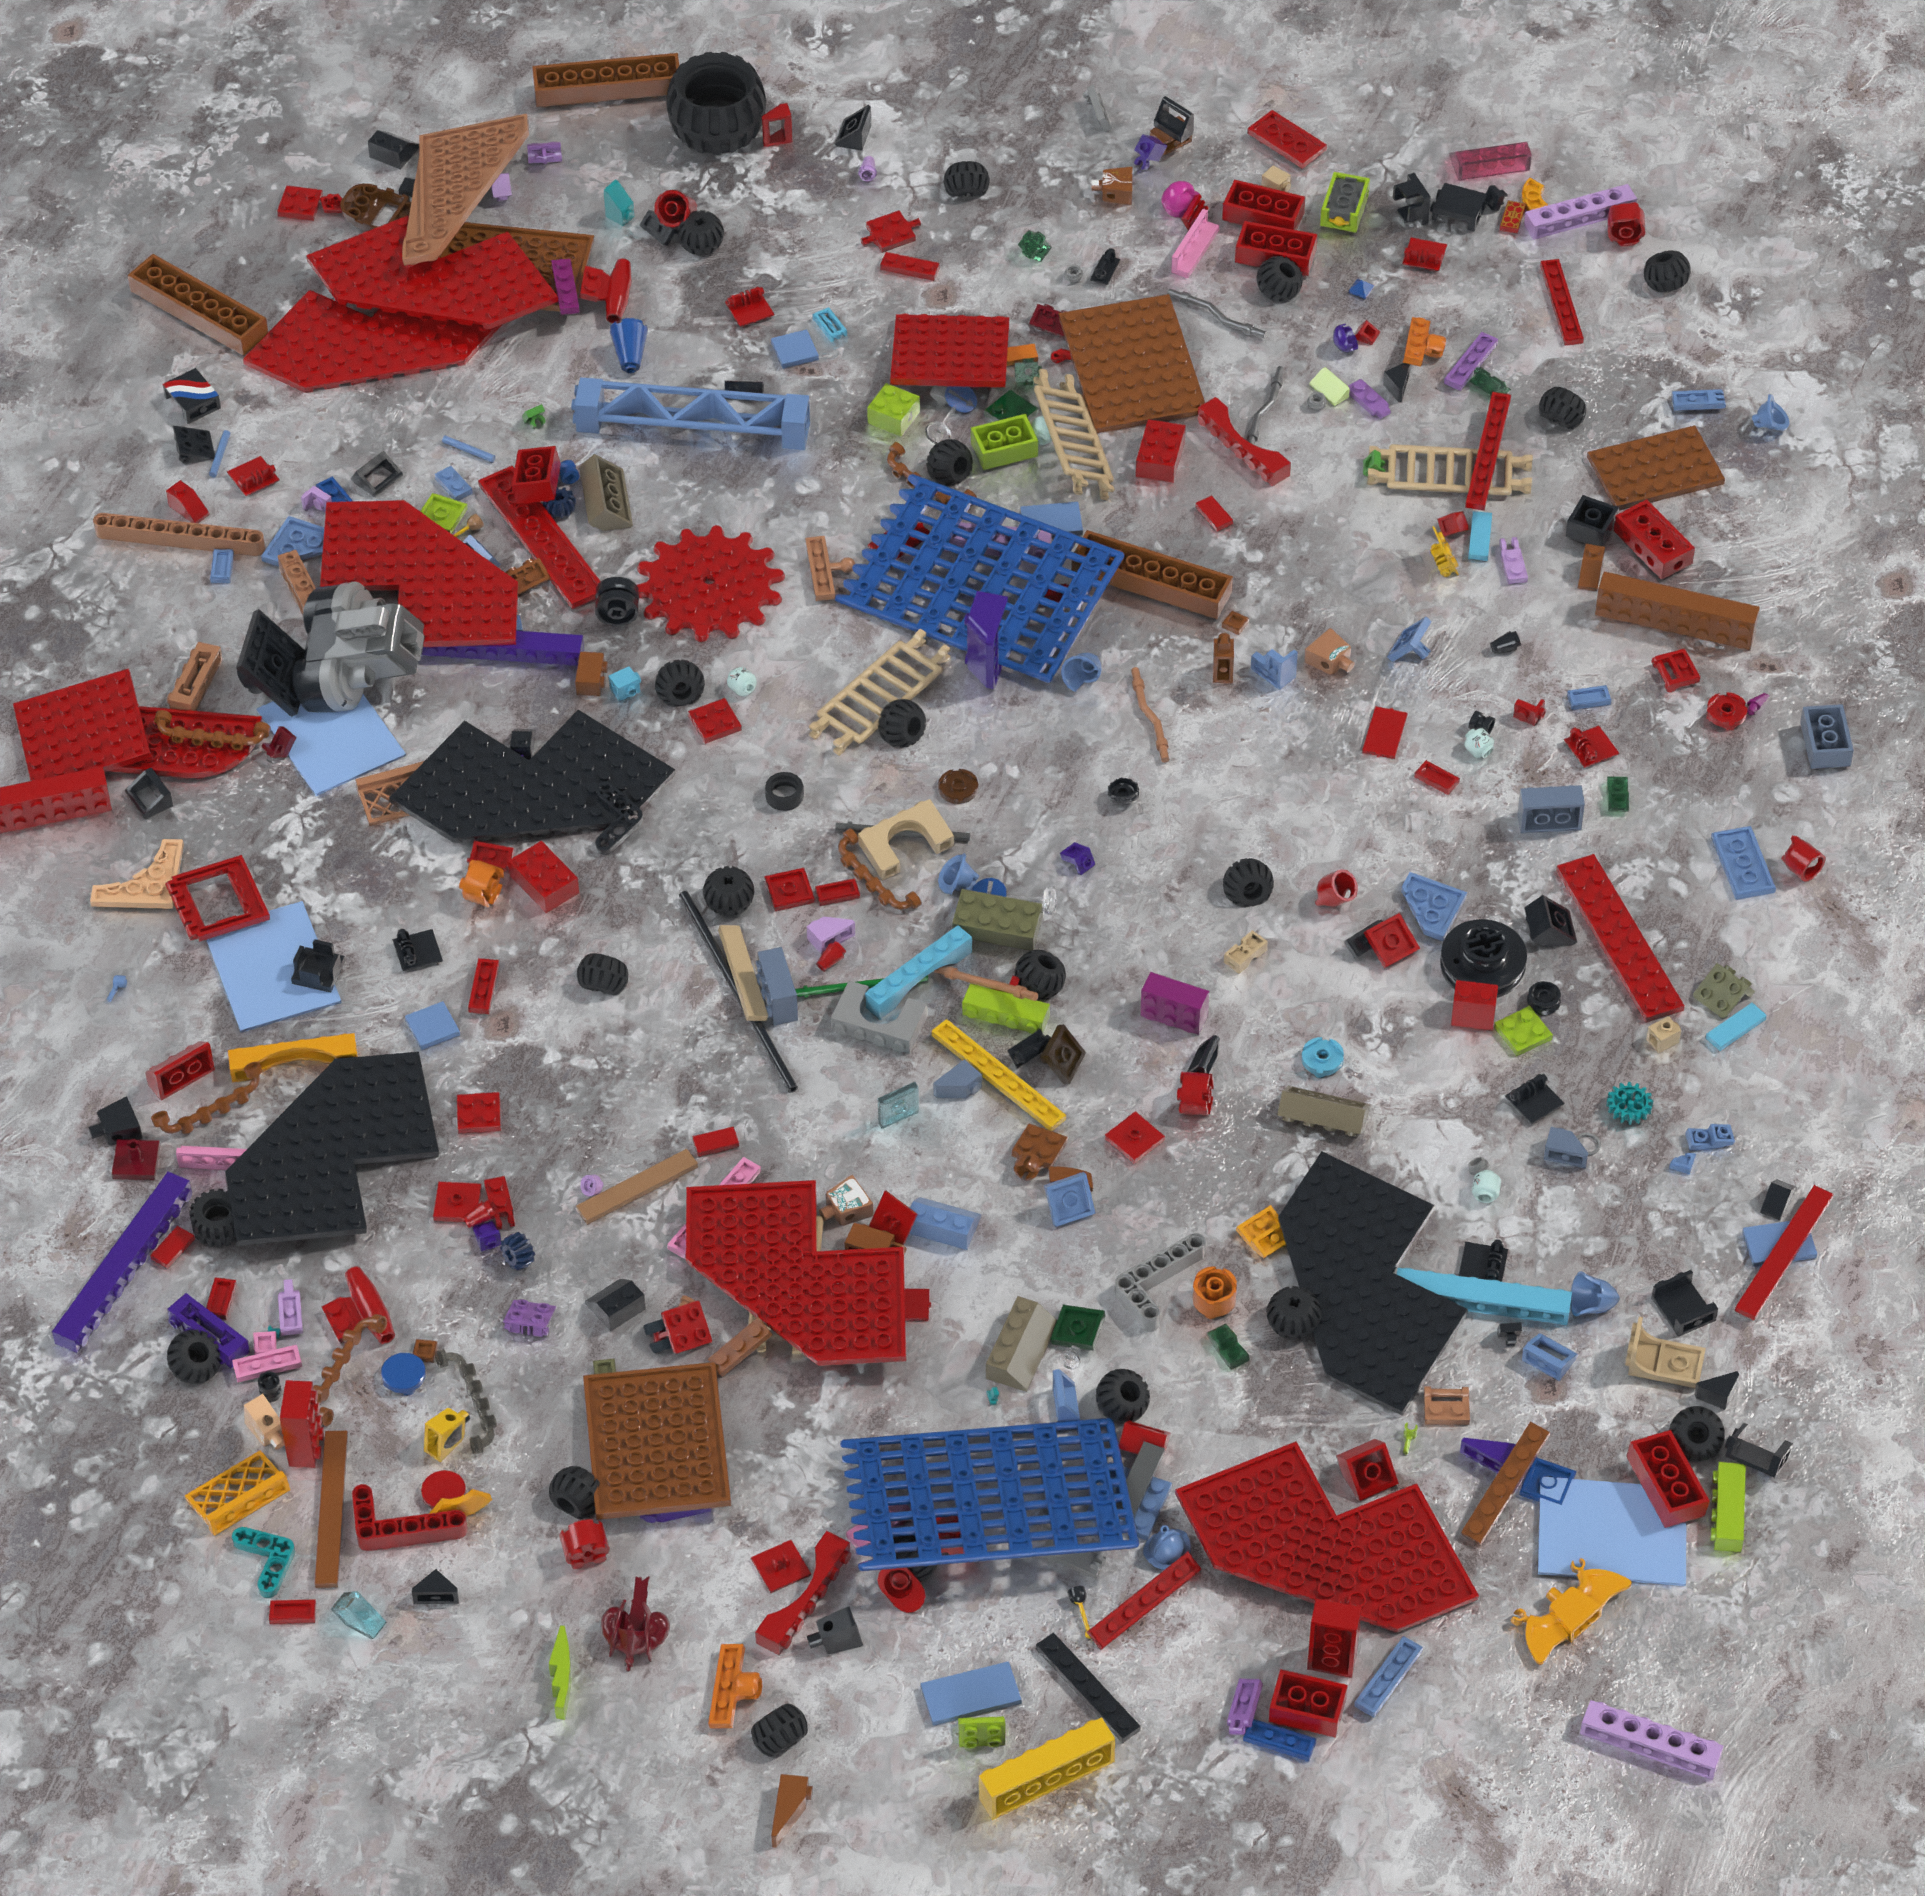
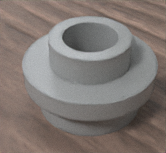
(1073, 273)
(1316, 401)
(1477, 1165)

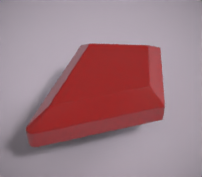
(331, 203)

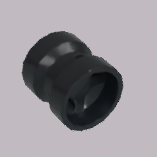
(1478, 721)
(270, 1386)

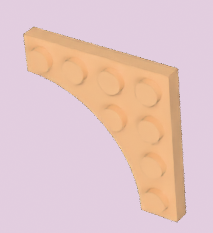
(148, 886)

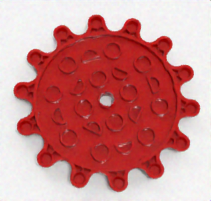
(684, 598)

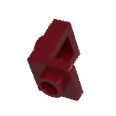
(280, 744)

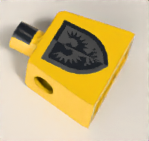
(444, 1433)

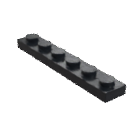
(1088, 1687)

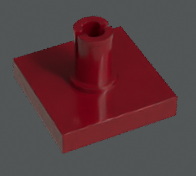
(136, 1159)

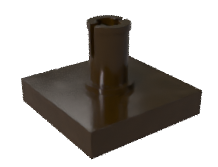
(1063, 1054)

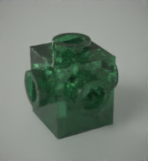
(1034, 245)
(1020, 369)

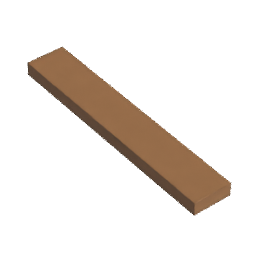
(636, 1186)

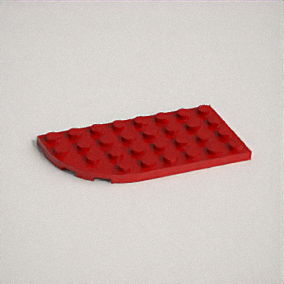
(185, 758)

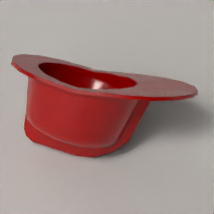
(902, 1589)

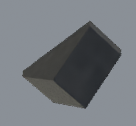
(1396, 380)
(1777, 1199)
(1717, 1390)
(435, 1590)

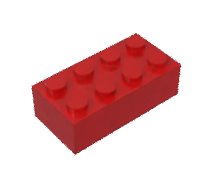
(1262, 206)
(1262, 241)
(301, 1424)
(1667, 1478)
(1334, 1637)

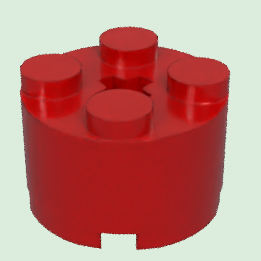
(1626, 224)
(1195, 1093)
(584, 1543)

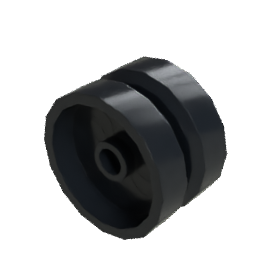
(617, 601)

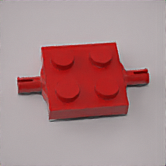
(890, 231)

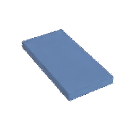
(1743, 862)
(970, 1693)

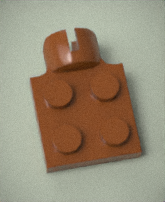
(1037, 1150)

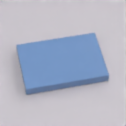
(1060, 515)
(1763, 1238)

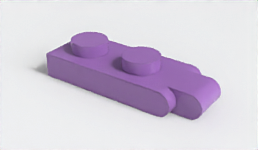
(1369, 399)
(1244, 1705)

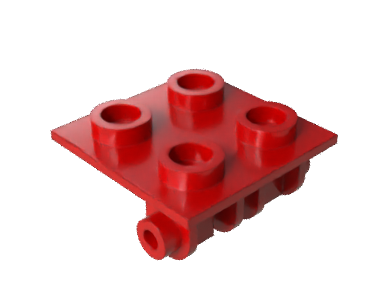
(1424, 254)
(749, 306)
(253, 475)
(1590, 745)

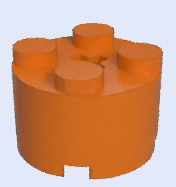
(481, 883)
(1214, 1292)

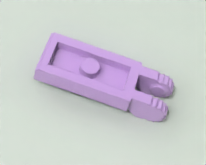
(1513, 562)

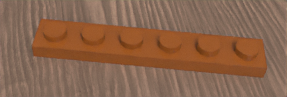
(1505, 1483)

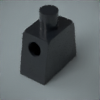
(116, 1123)
(836, 1632)

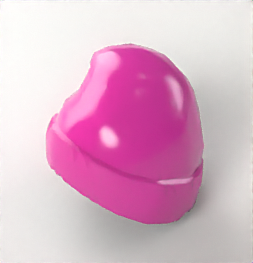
(1177, 198)

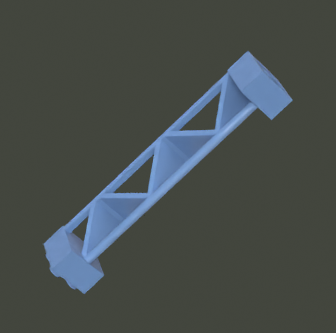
(787, 410)

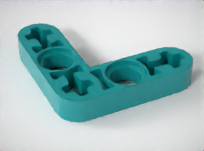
(274, 1556)

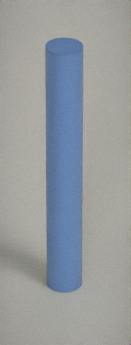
(468, 448)
(219, 454)

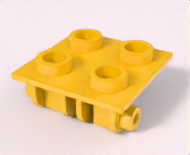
(1442, 555)

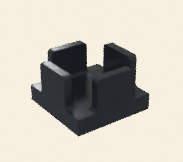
(1416, 199)
(318, 966)

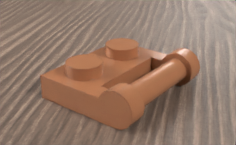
(1446, 1411)

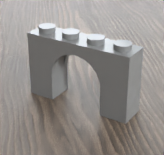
(897, 1035)

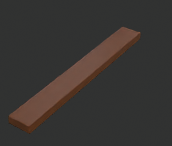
(331, 1509)

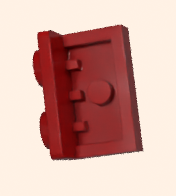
(492, 854)

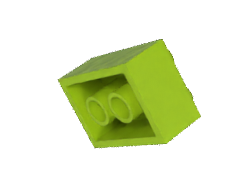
(1004, 442)

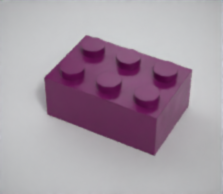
(1174, 1003)

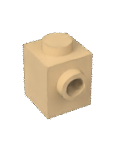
(1276, 179)
(1663, 1034)

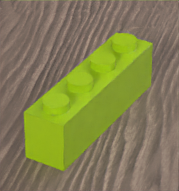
(1005, 1009)
(1729, 1507)

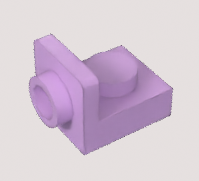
(315, 497)

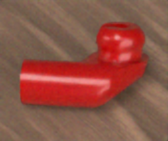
(1060, 355)

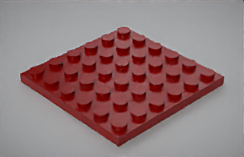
(950, 350)
(83, 727)

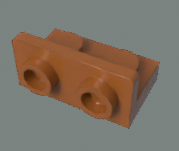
(529, 575)

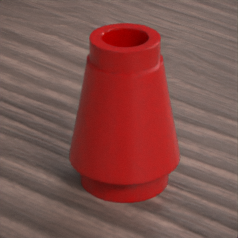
(833, 954)
(479, 1214)

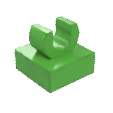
(534, 414)
(1373, 461)

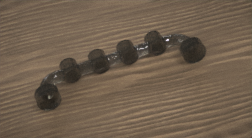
(473, 1388)

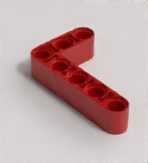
(401, 1526)

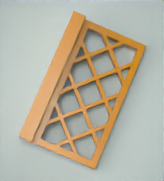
(245, 1501)

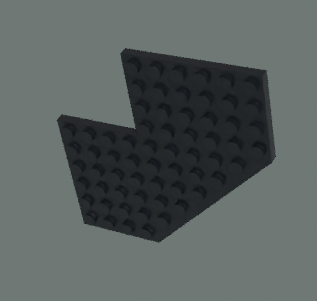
(487, 790)
(302, 1168)
(1344, 1246)

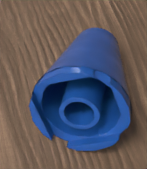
(629, 343)

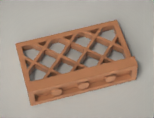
(383, 781)

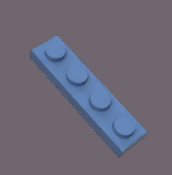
(1388, 1676)

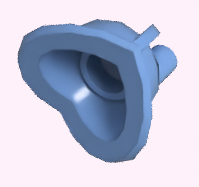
(1771, 416)
(957, 875)
(1166, 1547)

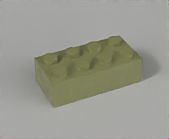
(999, 919)

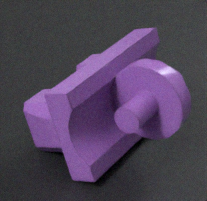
(544, 152)

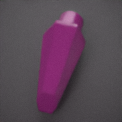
(1756, 703)

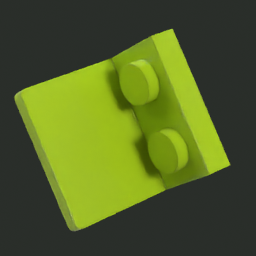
(981, 1731)

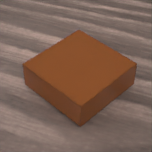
(1235, 622)
(425, 1350)

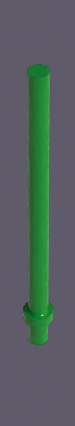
(806, 991)

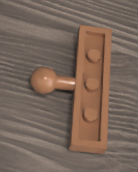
(821, 567)

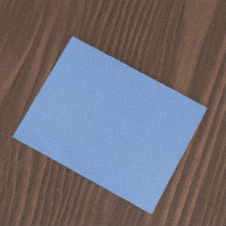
(335, 745)
(259, 968)
(1611, 1530)

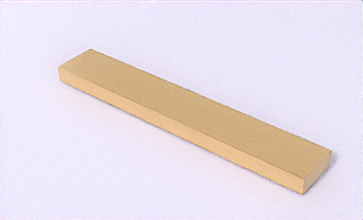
(743, 973)

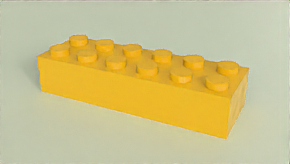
(1046, 1768)

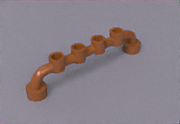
(900, 469)
(217, 738)
(873, 883)
(221, 1105)
(342, 1356)

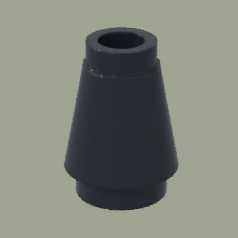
(1506, 642)

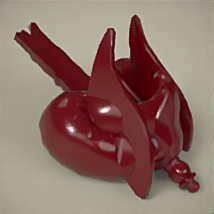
(635, 1632)

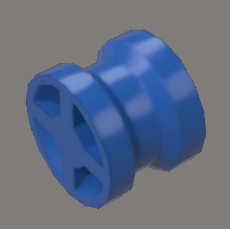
(568, 472)

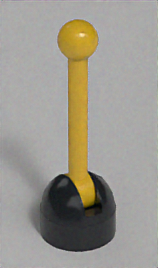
(1078, 1596)

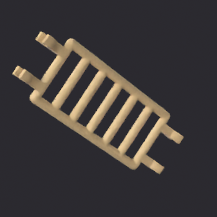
(1077, 475)
(1510, 484)
(909, 648)

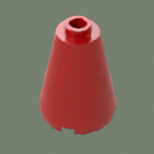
(673, 207)

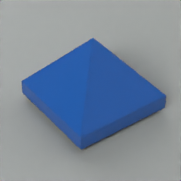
(1361, 288)

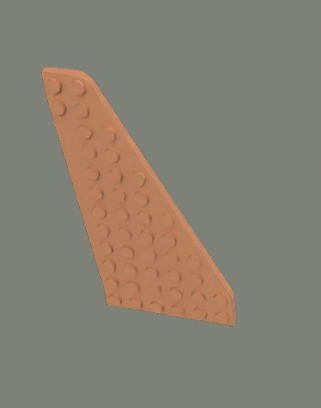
(453, 177)

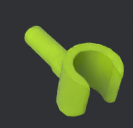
(1409, 1435)

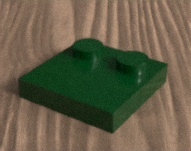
(1010, 406)
(1078, 1327)

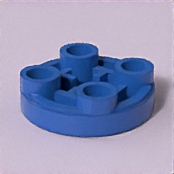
(403, 1373)

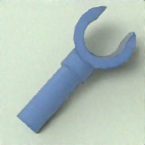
(118, 982)

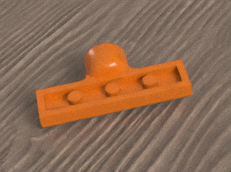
(1421, 342)
(731, 1686)

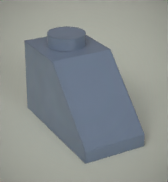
(958, 1082)
(1565, 1148)

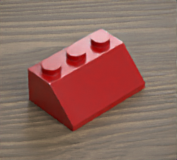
(180, 1070)

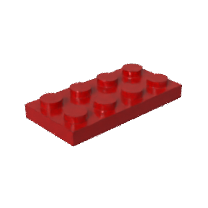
(1287, 139)

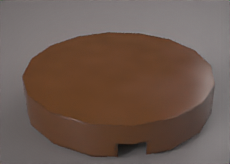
(958, 786)

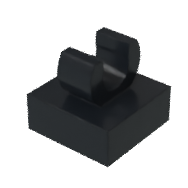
(1495, 198)
(1509, 1331)

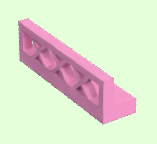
(1194, 245)
(207, 1157)

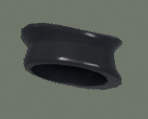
(1544, 998)

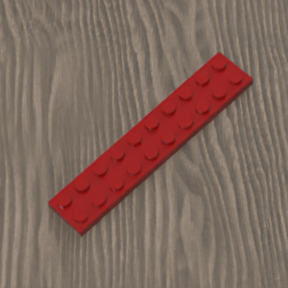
(543, 540)
(1620, 938)

